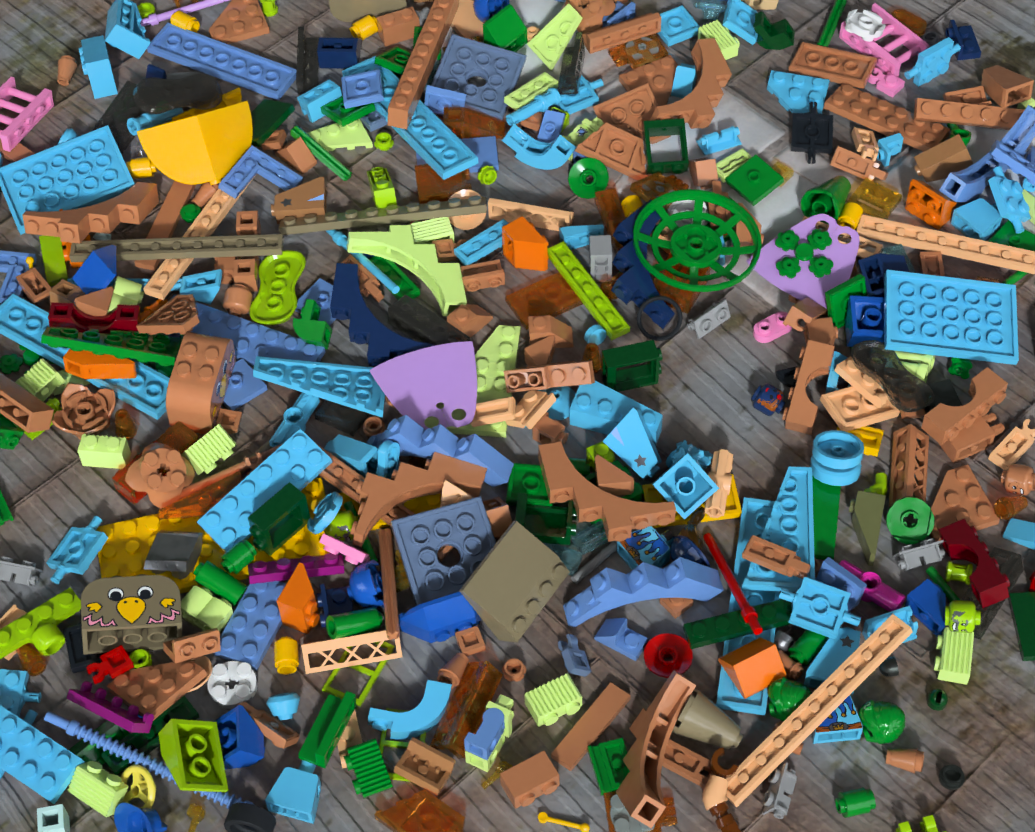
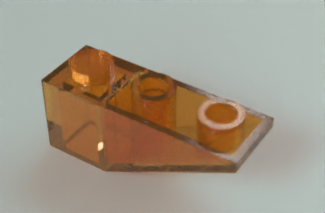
(472, 124)

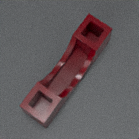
(69, 316)
(986, 581)

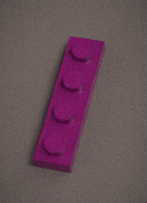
(283, 568)

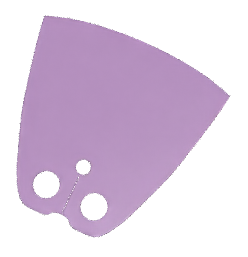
(805, 282)
(432, 376)

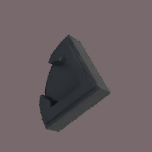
(786, 376)

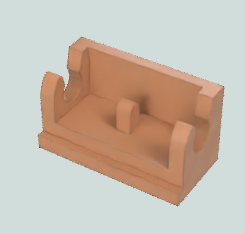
(804, 309)

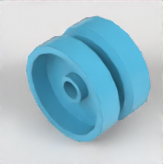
(836, 458)

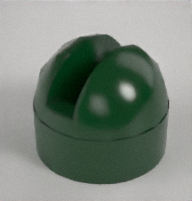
(931, 699)

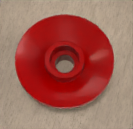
(669, 646)

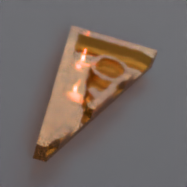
(201, 501)

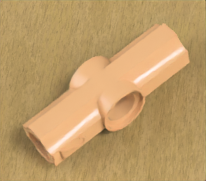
(721, 476)

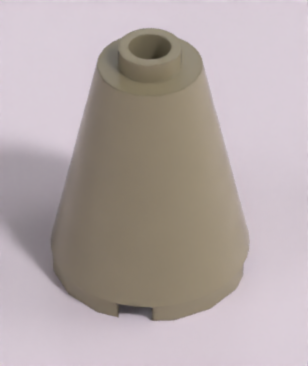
(707, 723)

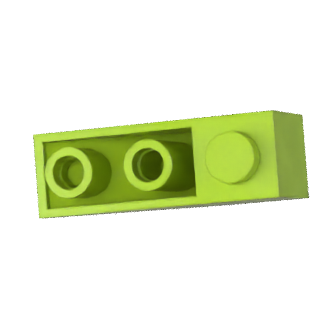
(381, 187)

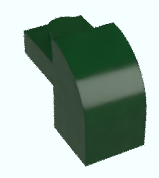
(775, 35)

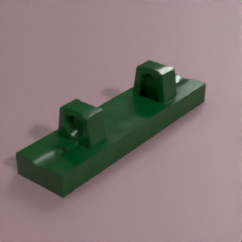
(149, 741)

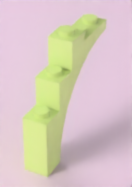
(421, 259)

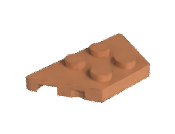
(616, 150)

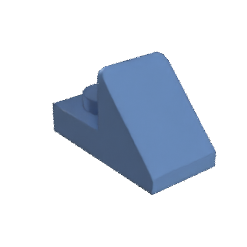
(620, 638)

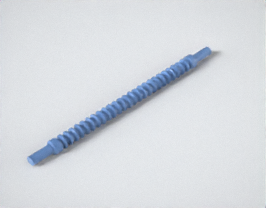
(73, 728)

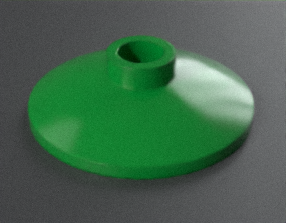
(581, 171)

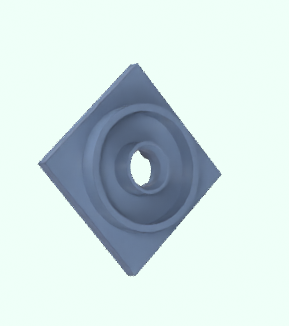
(471, 58)
(423, 534)

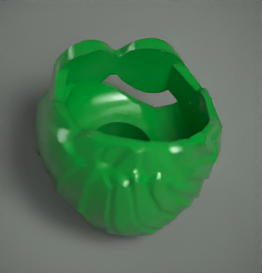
(786, 697)
(883, 720)

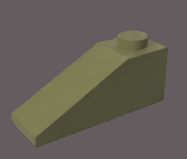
(866, 520)

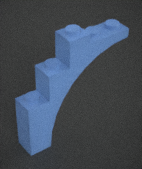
(970, 182)
(423, 443)
(645, 582)

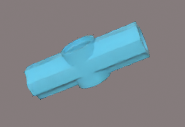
(298, 412)

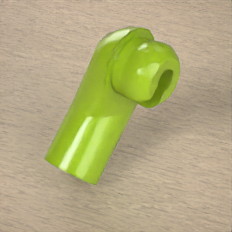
(880, 485)

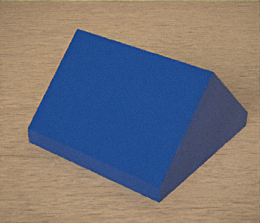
(97, 270)

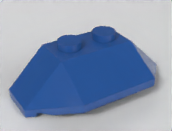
(439, 618)

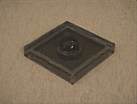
(341, 417)

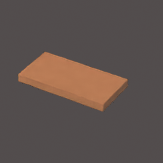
(832, 64)

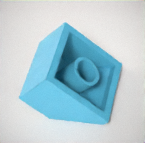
(685, 485)

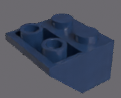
(338, 52)
(874, 268)

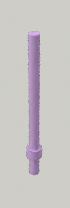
(154, 19)

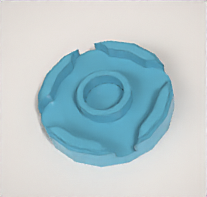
(325, 512)

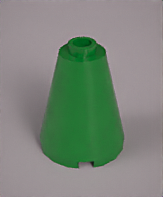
(826, 198)

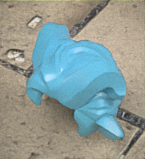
(701, 457)

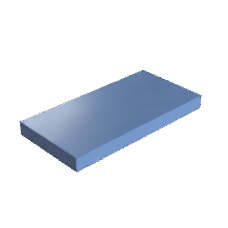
(483, 147)

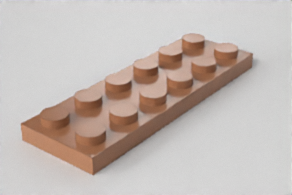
(885, 117)

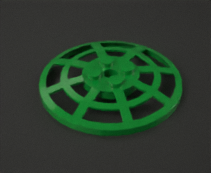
(697, 234)

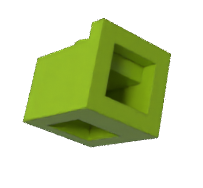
(600, 449)

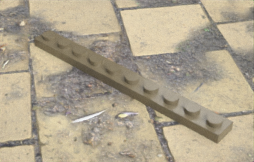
(387, 215)
(184, 247)

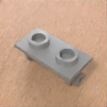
(710, 319)
(928, 550)
(24, 572)
(780, 781)

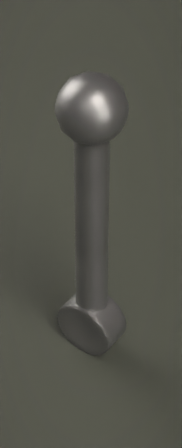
(990, 448)

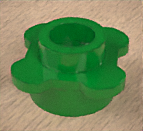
(965, 364)

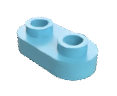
(388, 458)

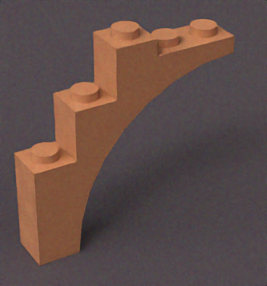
(711, 76)
(103, 217)
(409, 482)
(592, 503)
(652, 728)

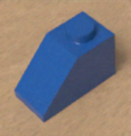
(928, 606)

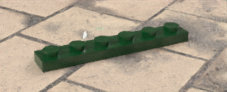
(732, 624)

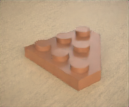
(239, 22)
(657, 74)
(630, 111)
(175, 316)
(960, 499)
(156, 686)

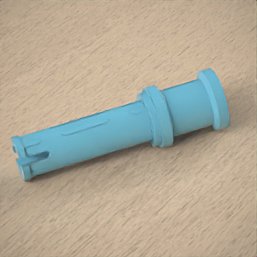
(539, 104)
(150, 120)

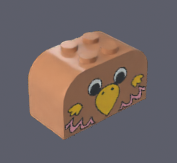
(199, 380)

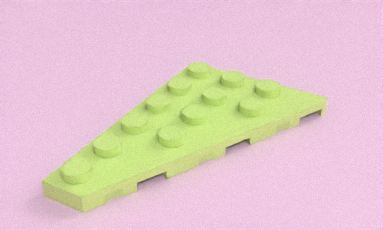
(492, 359)

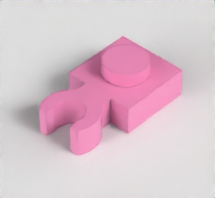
(886, 83)

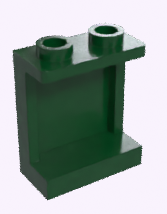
(547, 523)

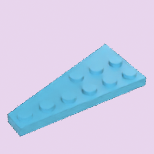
(333, 382)
(789, 527)

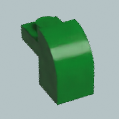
(309, 328)

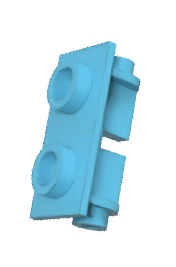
(717, 142)

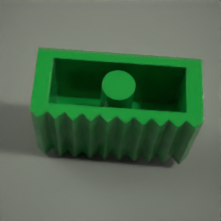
(368, 769)

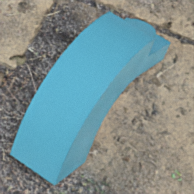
(537, 153)
(418, 720)

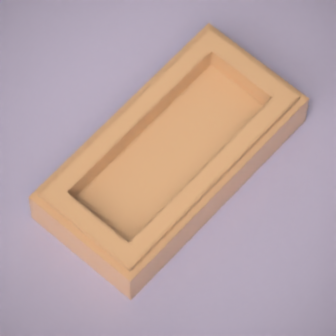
(494, 411)

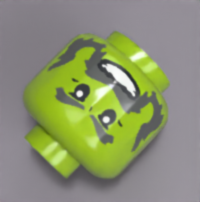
(341, 526)
(962, 616)

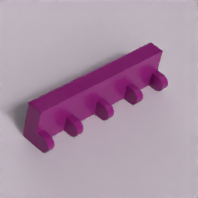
(111, 710)

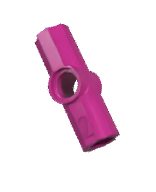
(880, 592)

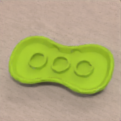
(277, 295)

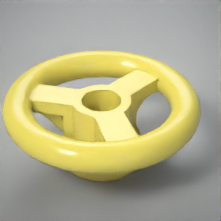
(142, 787)

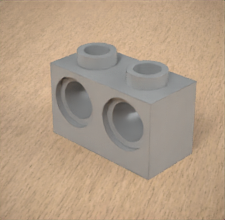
(600, 258)

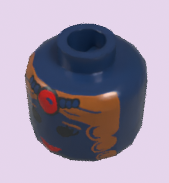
(768, 399)

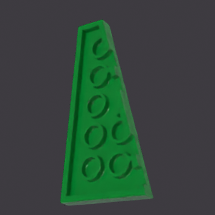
(119, 343)

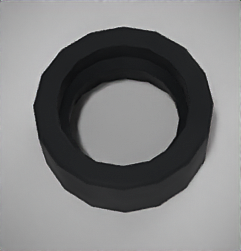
(249, 818)

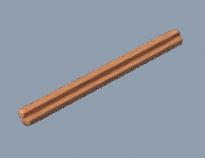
(389, 584)

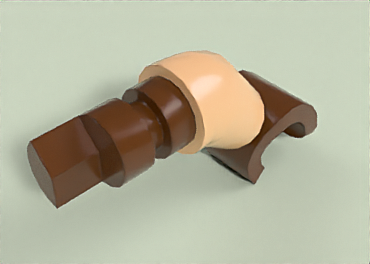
(715, 793)

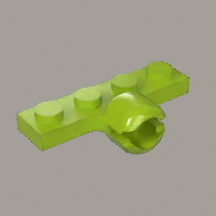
(40, 625)

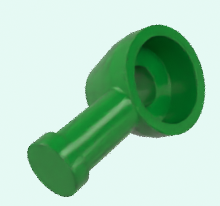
(964, 134)

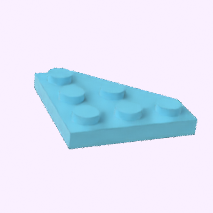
(798, 91)

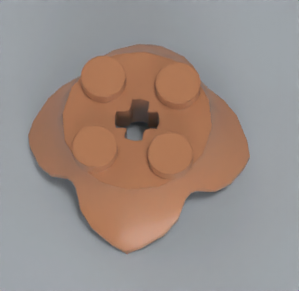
(592, 14)
(84, 411)
(161, 490)

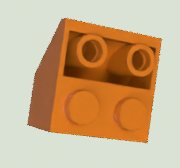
(929, 204)
(524, 245)

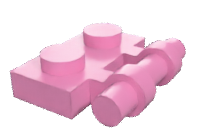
(337, 546)

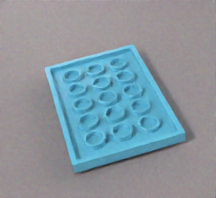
(66, 176)
(950, 317)

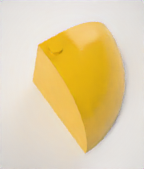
(200, 145)

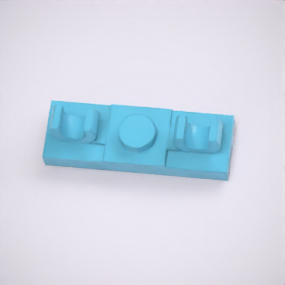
(481, 244)

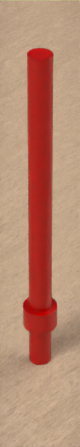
(748, 612)

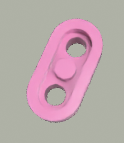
(774, 328)

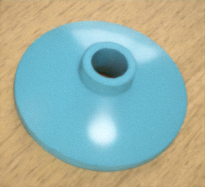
(561, 407)

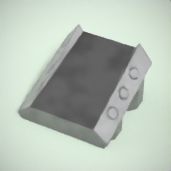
(174, 552)

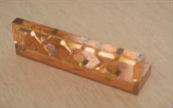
(469, 708)

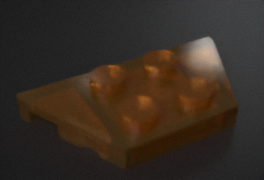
(421, 814)

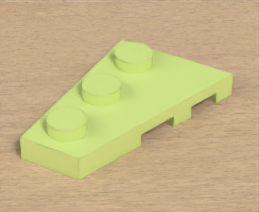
(555, 36)
(336, 136)

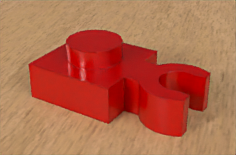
(112, 663)

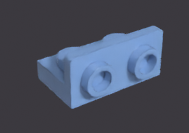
(620, 14)
(837, 576)

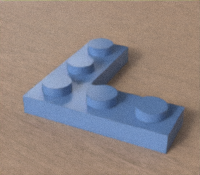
(1016, 162)
(254, 163)
(14, 265)

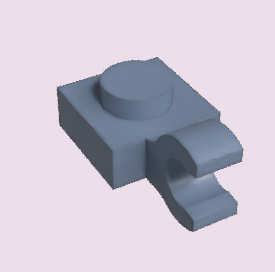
(574, 659)

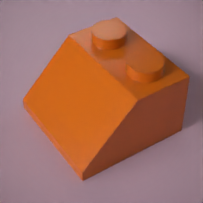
(298, 602)

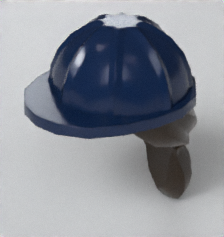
(688, 543)

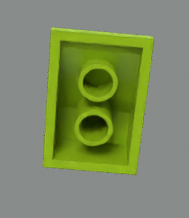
(194, 755)

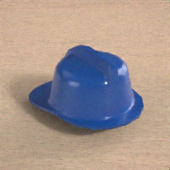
(135, 819)

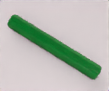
(831, 23)
(322, 154)

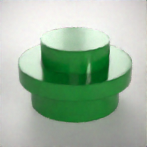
(190, 212)

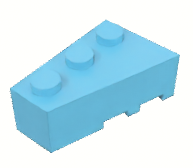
(125, 29)
(97, 66)

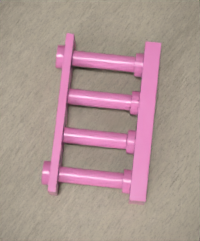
(902, 35)
(28, 116)

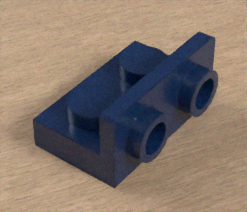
(966, 39)
(333, 602)

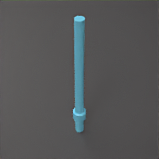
(341, 240)

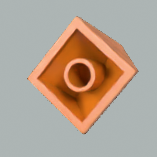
(753, 666)

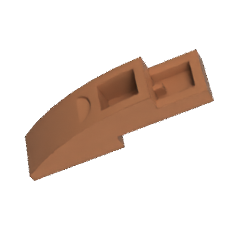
(549, 375)

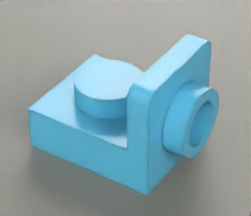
(889, 146)

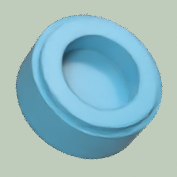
(595, 334)

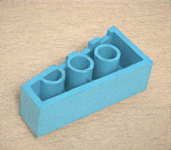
(603, 408)

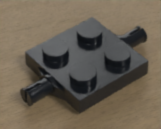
(812, 133)
(74, 644)

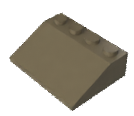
(514, 583)

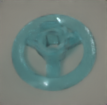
(710, 10)

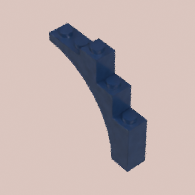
(636, 281)
(363, 326)

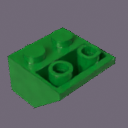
(505, 30)

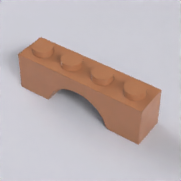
(246, 267)
(816, 362)
(946, 421)

